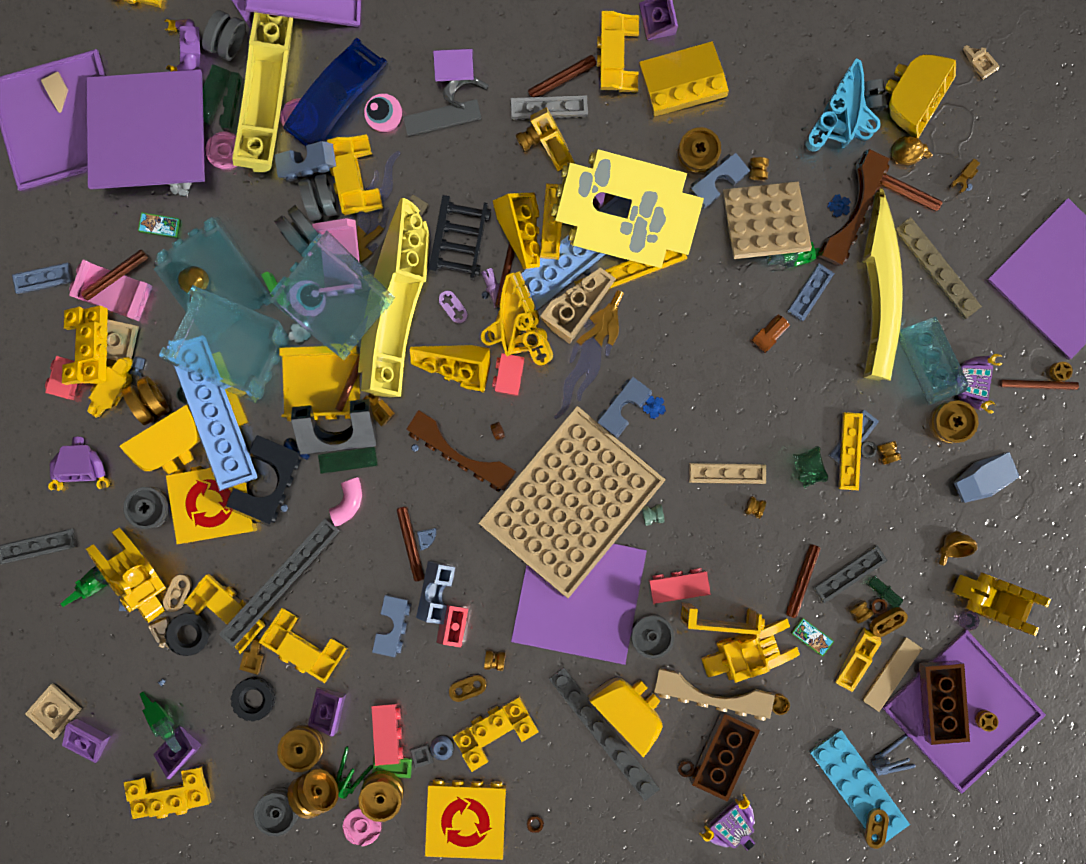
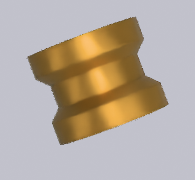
(1065, 371)
(755, 507)
(861, 611)
(989, 723)

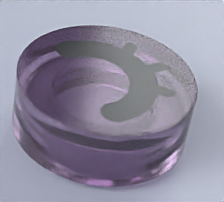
(969, 620)

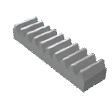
(558, 106)

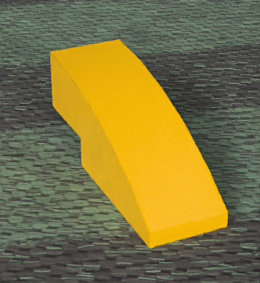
(551, 138)
(858, 660)

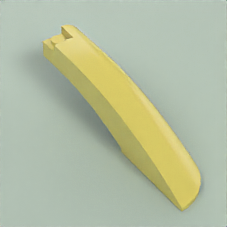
(263, 91)
(402, 272)
(886, 287)

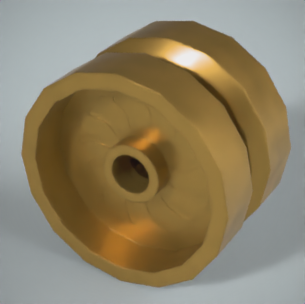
(701, 139)
(145, 400)
(949, 431)
(293, 757)
(313, 793)
(381, 796)

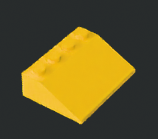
(684, 78)

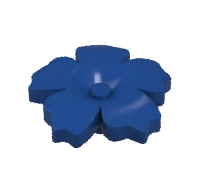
(839, 206)
(654, 407)

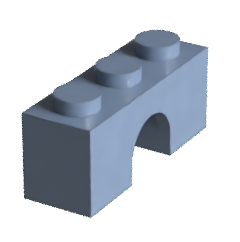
(319, 159)
(731, 169)
(632, 392)
(436, 579)
(389, 643)

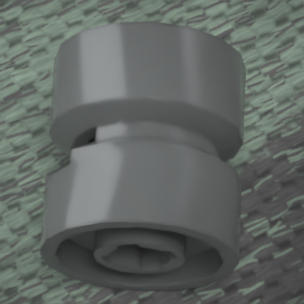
(878, 101)

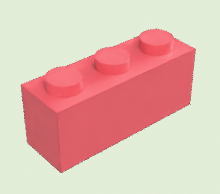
(679, 586)
(386, 734)

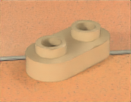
(177, 592)

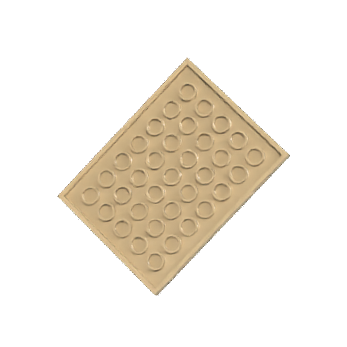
(572, 502)

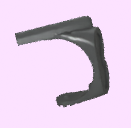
(452, 86)

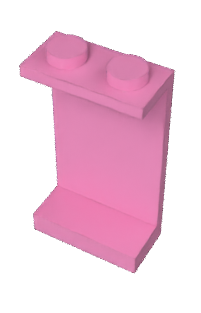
(344, 231)
(123, 296)

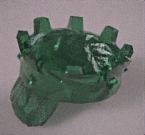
(810, 467)

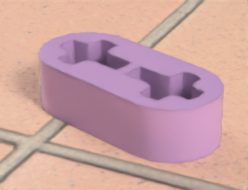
(456, 304)

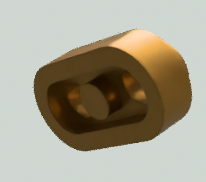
(888, 622)
(468, 688)
(876, 827)

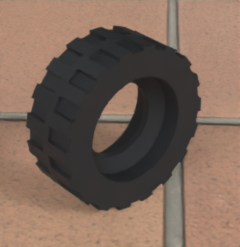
(187, 649)
(245, 712)

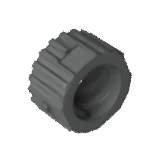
(874, 449)

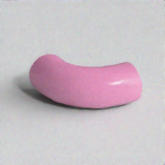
(349, 504)

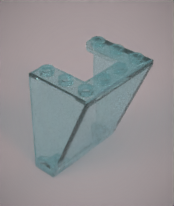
(221, 258)
(332, 295)
(226, 344)

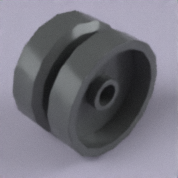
(224, 35)
(317, 198)
(296, 230)
(136, 507)
(663, 636)
(268, 820)

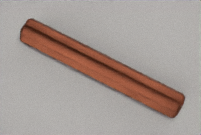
(562, 76)
(911, 192)
(114, 275)
(410, 544)
(803, 581)

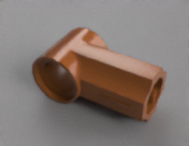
(768, 336)

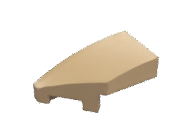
(981, 61)
(56, 90)
(158, 630)

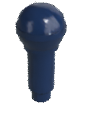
(291, 444)

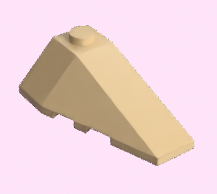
(573, 308)

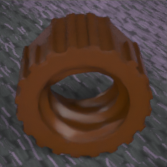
(497, 431)
(872, 606)
(690, 772)
(532, 829)

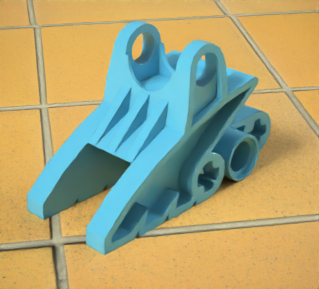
(851, 110)

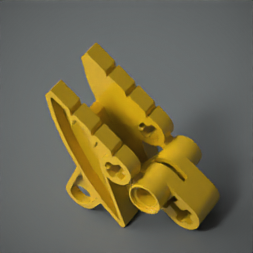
(511, 320)
(130, 577)
(1000, 601)
(749, 654)

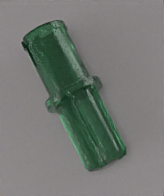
(885, 591)

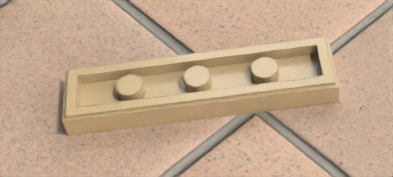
(727, 473)
(892, 674)

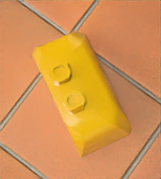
(919, 91)
(164, 442)
(629, 712)

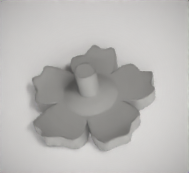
(182, 188)
(298, 333)

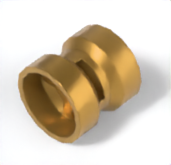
(528, 138)
(759, 168)
(888, 450)
(498, 664)
(782, 705)

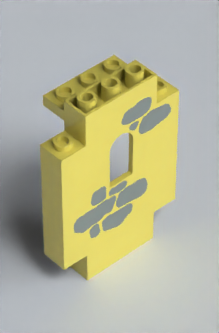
(656, 219)

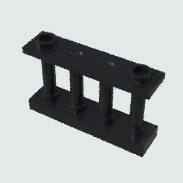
(441, 244)

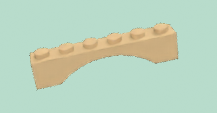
(755, 702)

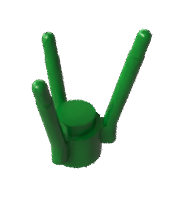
(344, 785)

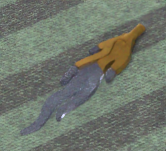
(368, 223)
(591, 345)

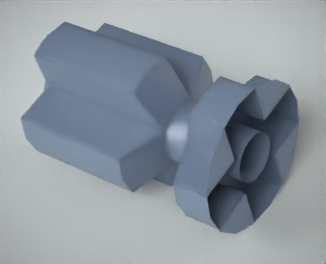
(138, 364)

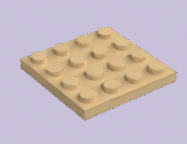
(766, 220)

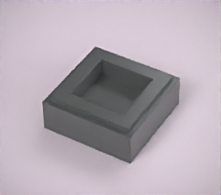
(421, 755)

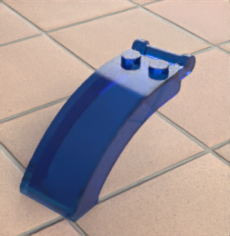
(333, 93)

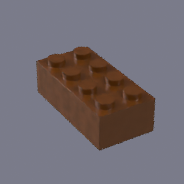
(944, 702)
(724, 756)

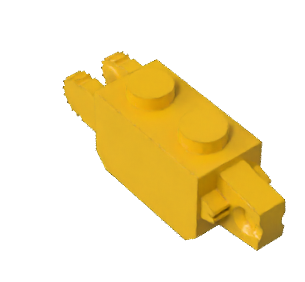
(109, 393)

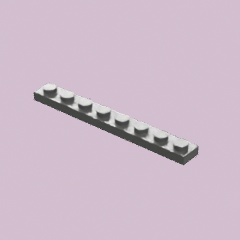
(279, 583)
(604, 734)

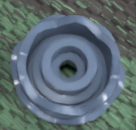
(446, 743)

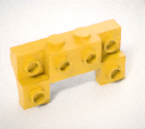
(611, 61)
(348, 175)
(89, 345)
(223, 603)
(299, 651)
(492, 726)
(170, 799)

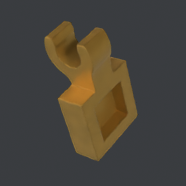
(968, 172)
(380, 410)
(251, 659)

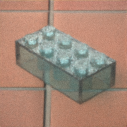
(933, 360)

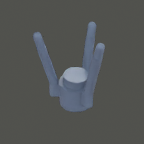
(883, 766)

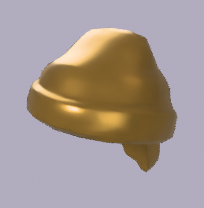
(909, 150)
(193, 276)
(957, 546)

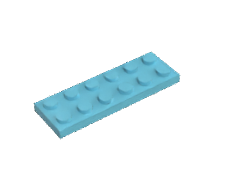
(856, 782)

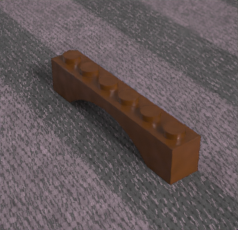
(869, 171)
(427, 429)

